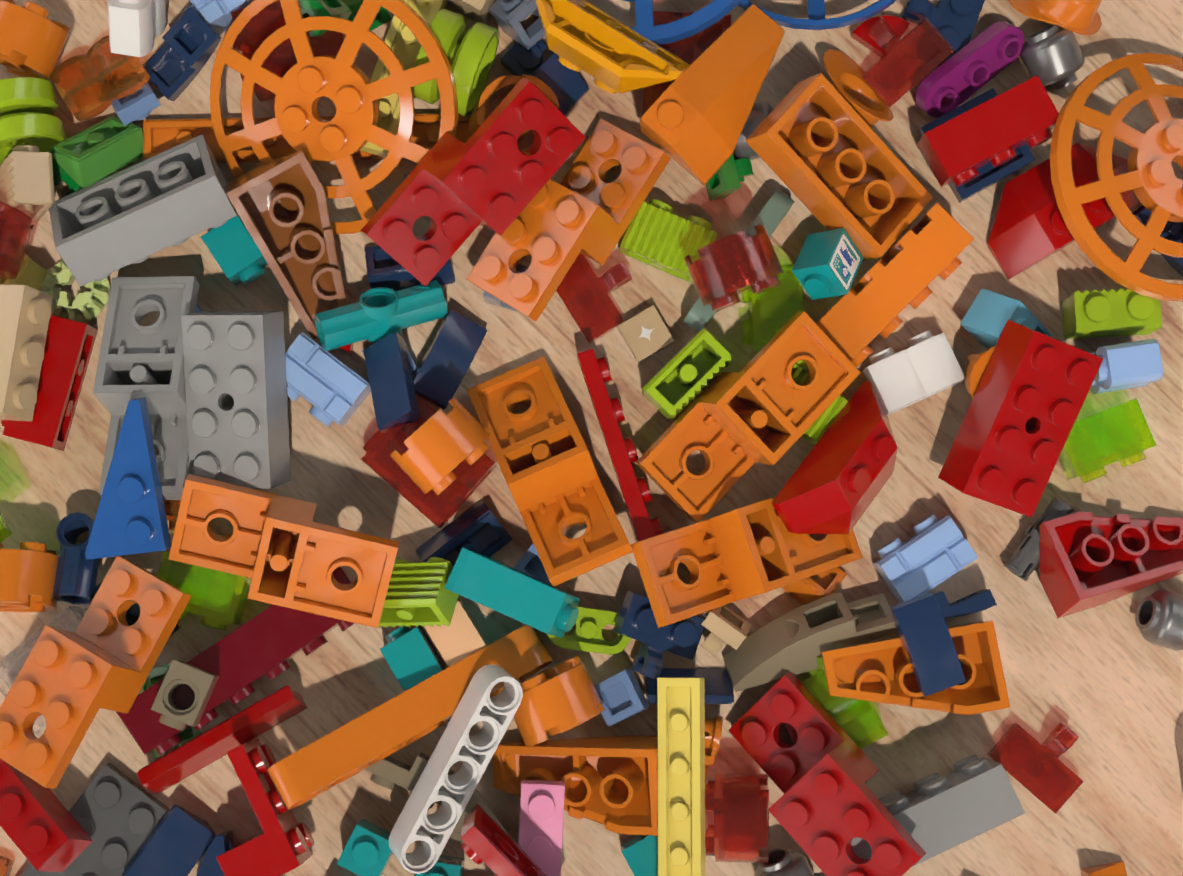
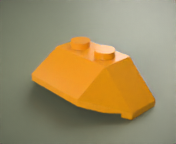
(605, 47)

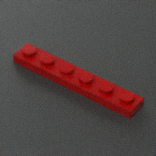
(620, 450)

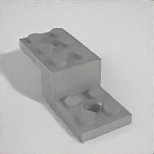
(148, 364)

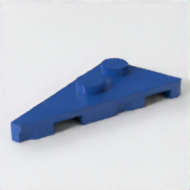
(132, 503)

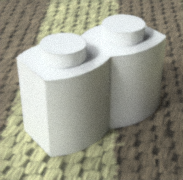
(135, 25)
(914, 372)

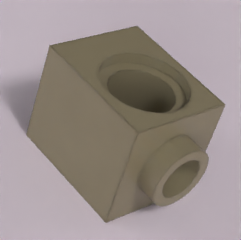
(202, 685)

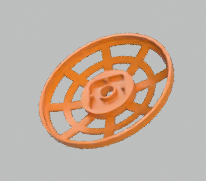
(341, 82)
(1148, 173)

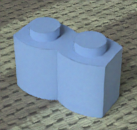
(1127, 366)

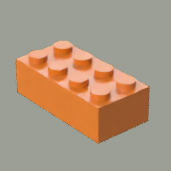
(839, 166)

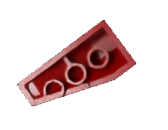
(1104, 558)

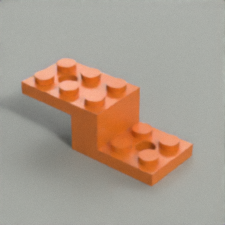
(570, 219)
(748, 416)
(549, 471)
(283, 550)
(732, 560)
(87, 670)

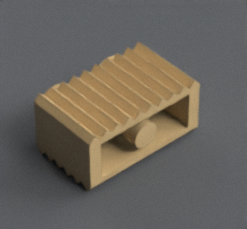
(28, 181)

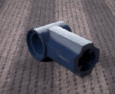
(75, 575)

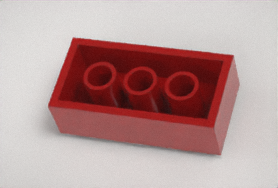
(1019, 419)

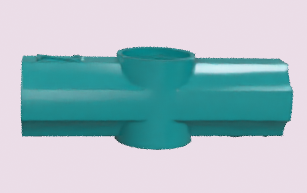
(380, 314)

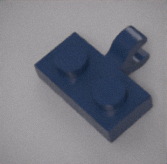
(951, 17)
(638, 622)

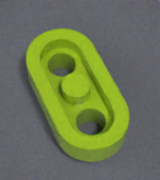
(588, 633)

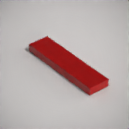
(221, 739)

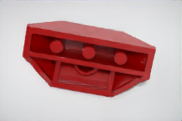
(1028, 218)
(841, 470)

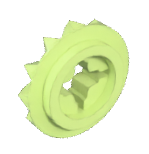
(86, 304)

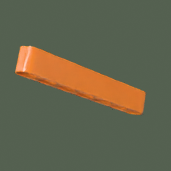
(400, 719)

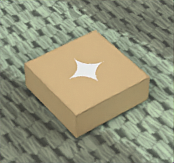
(645, 334)

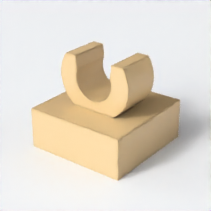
(724, 627)

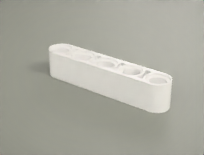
(455, 789)

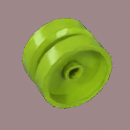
(469, 56)
(28, 116)

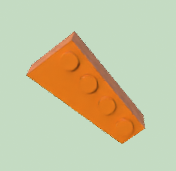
(894, 283)

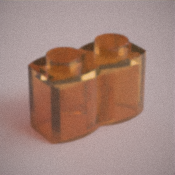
(95, 79)

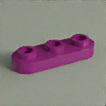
(970, 69)

